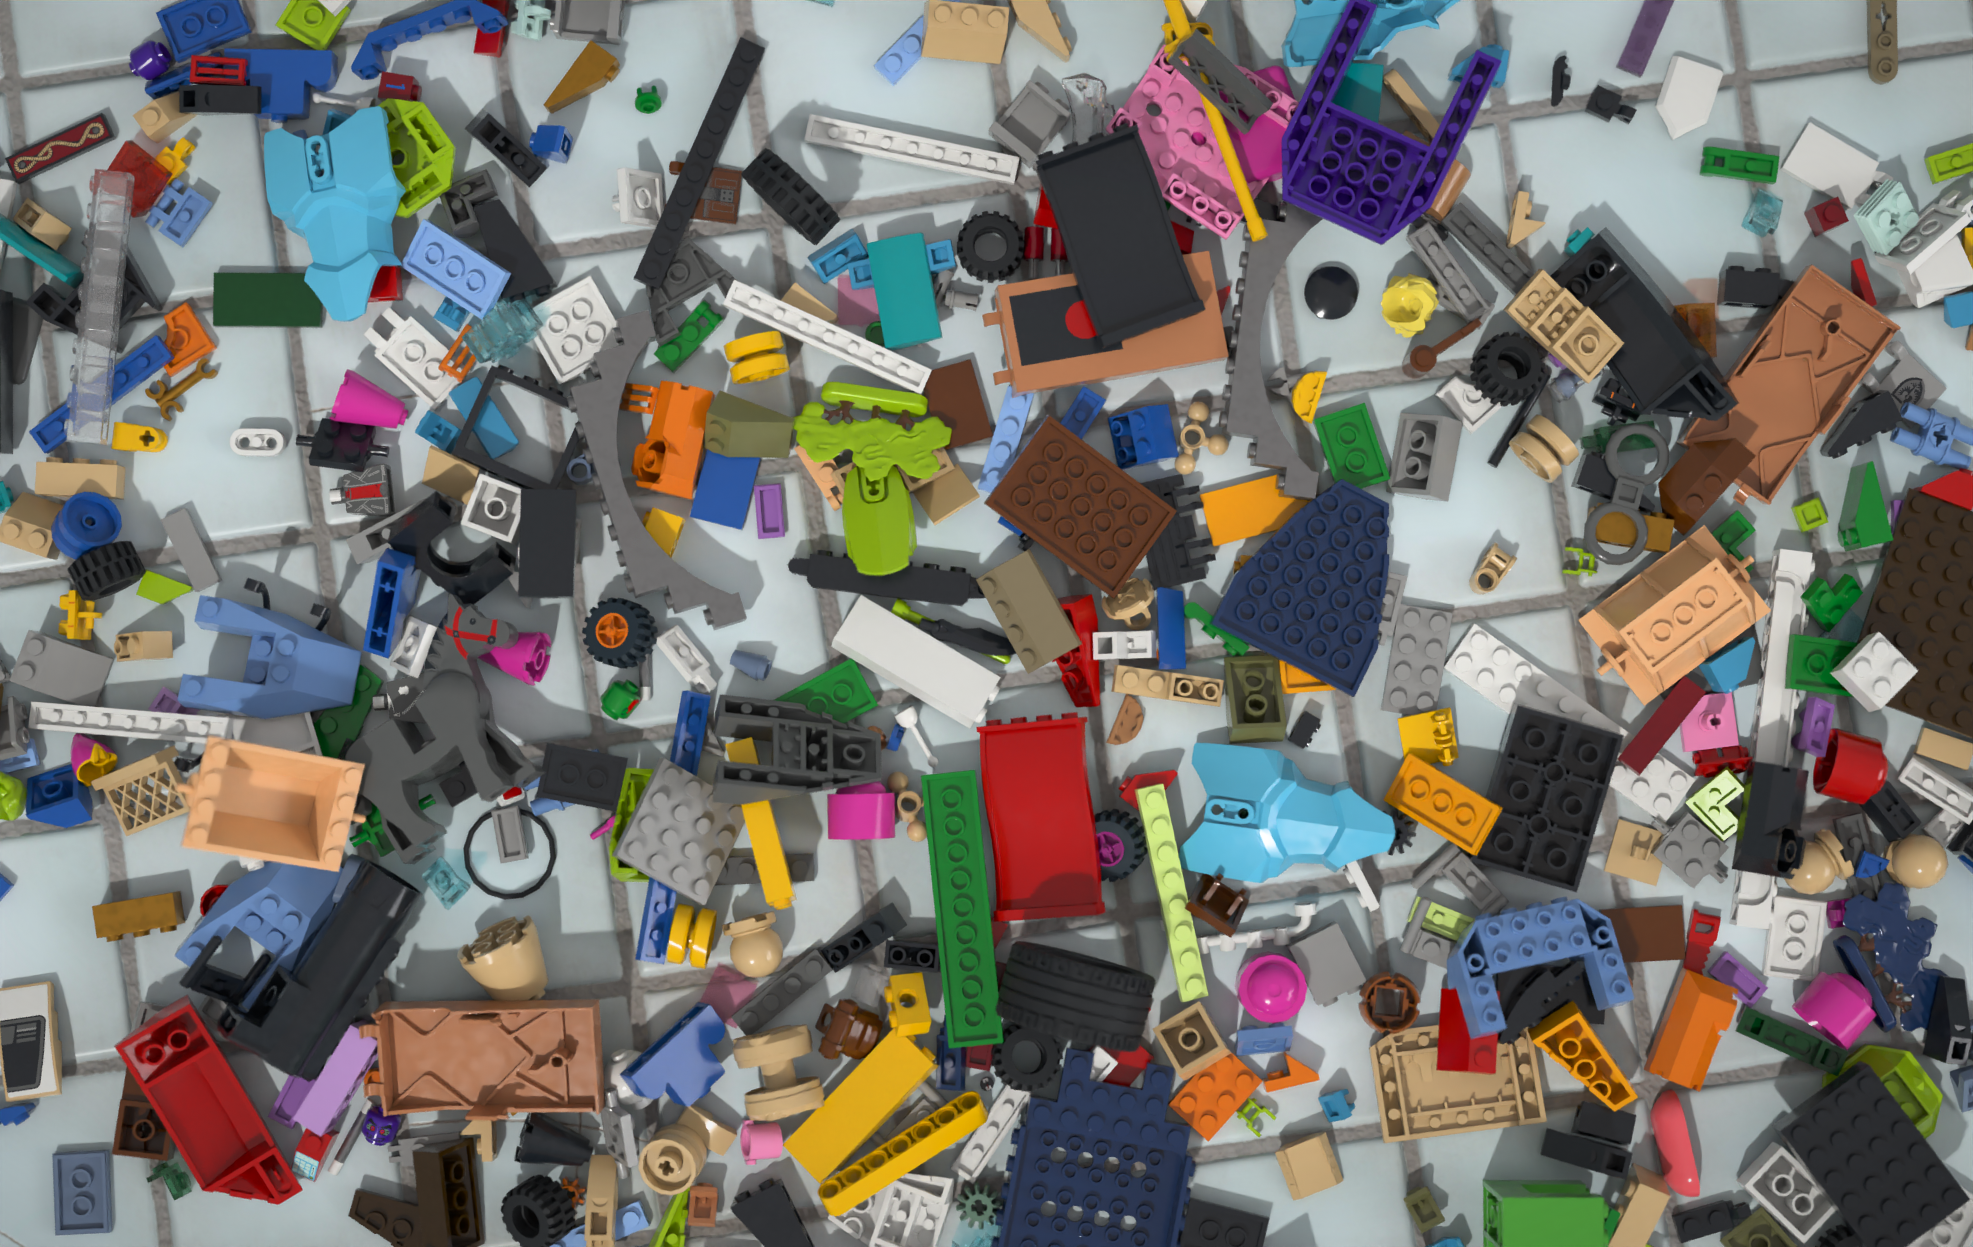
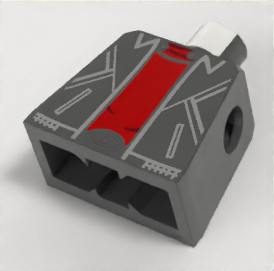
(366, 492)

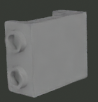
(588, 20)
(1030, 123)
(12, 729)
(1327, 964)

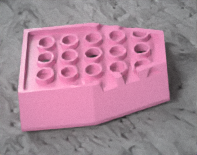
(1190, 174)

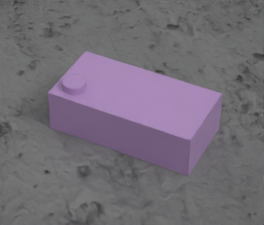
(338, 1081)

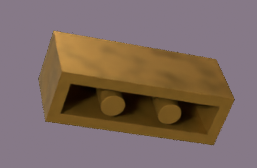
(1620, 530)
(138, 916)

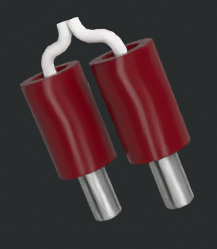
(1035, 249)

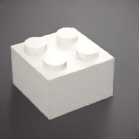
(494, 509)
(1874, 672)

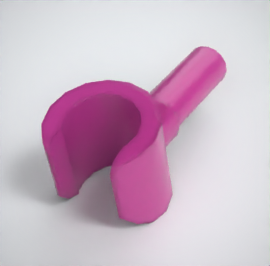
(610, 823)

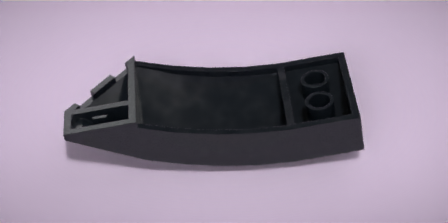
(1661, 356)

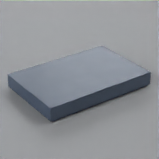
(82, 1192)

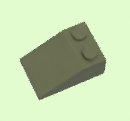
(746, 429)
(1254, 699)
(1757, 1231)

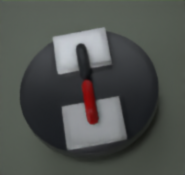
(986, 1083)

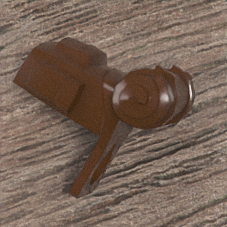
(850, 1031)

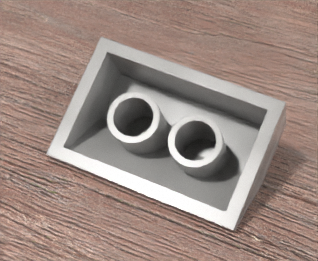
(1424, 456)

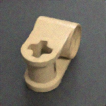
(1495, 566)

